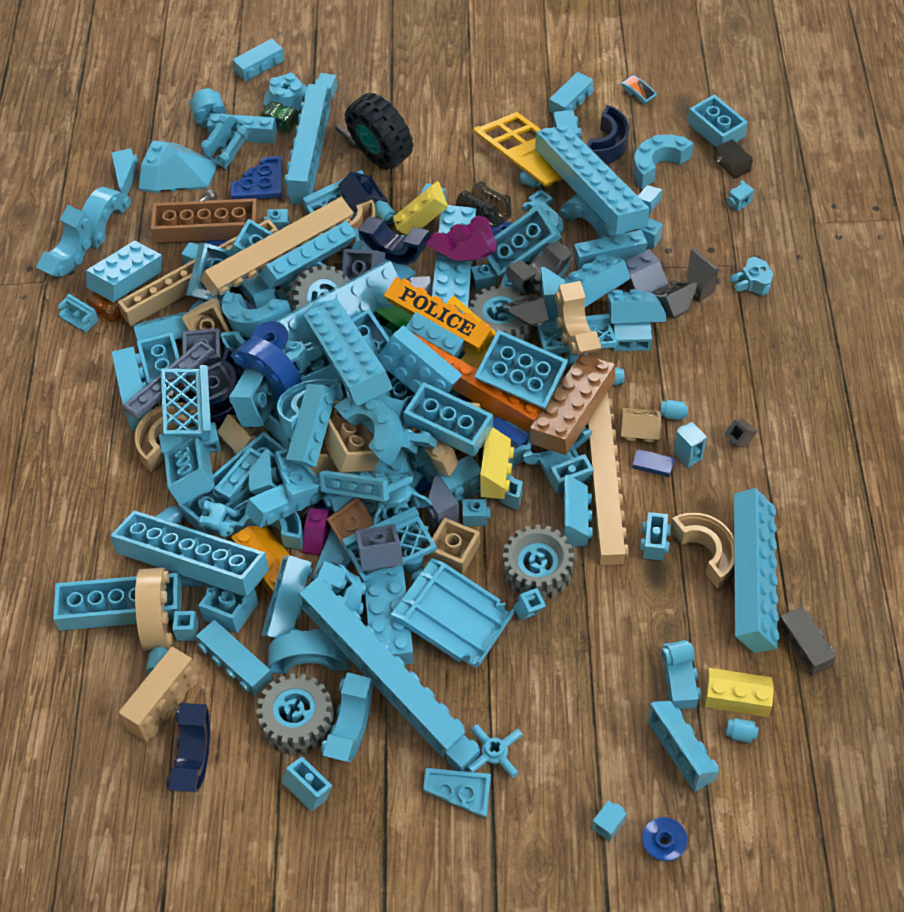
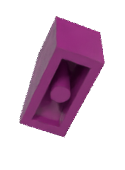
(316, 531)

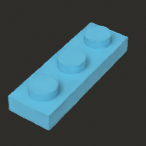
(237, 475)

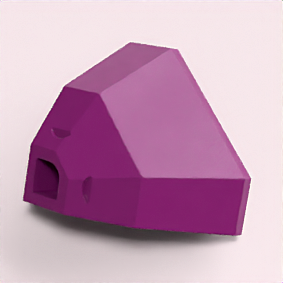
(465, 242)

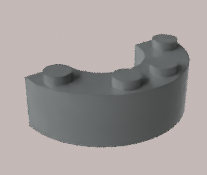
(527, 277)

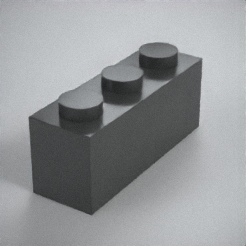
(807, 640)

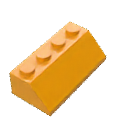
(265, 541)

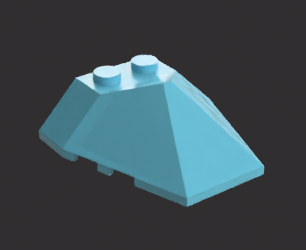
(174, 167)

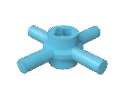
(493, 757)

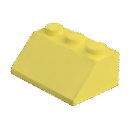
(421, 209)
(496, 465)
(739, 692)

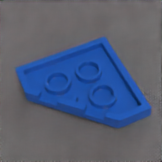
(260, 182)

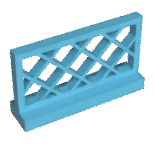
(323, 196)
(549, 333)
(202, 405)
(363, 484)
(402, 522)

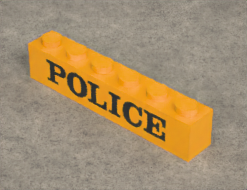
(413, 300)

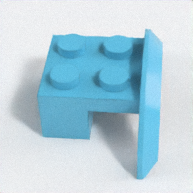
(558, 465)

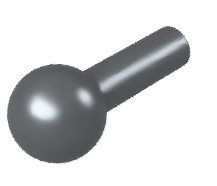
(346, 134)
(209, 195)

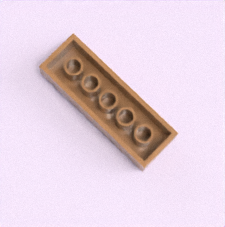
(201, 220)
(572, 404)

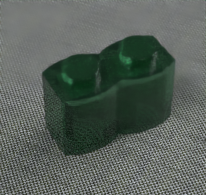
(285, 116)

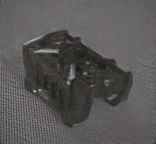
(487, 203)

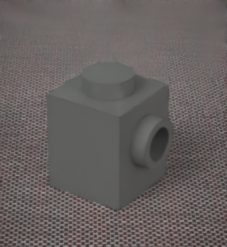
(740, 432)

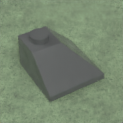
(703, 273)
(677, 297)
(529, 310)

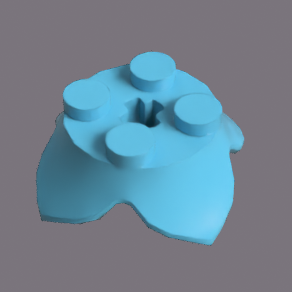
(286, 91)
(400, 501)
(352, 591)

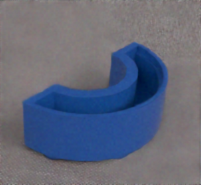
(270, 362)

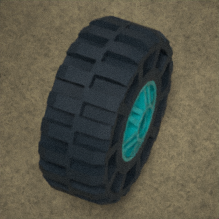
(379, 131)

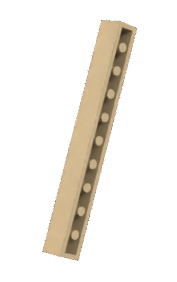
(255, 257)
(166, 289)
(606, 486)

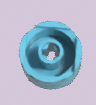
(206, 102)

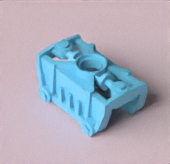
(221, 135)

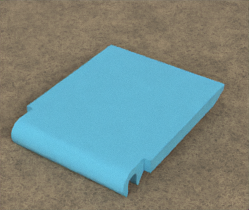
(453, 613)

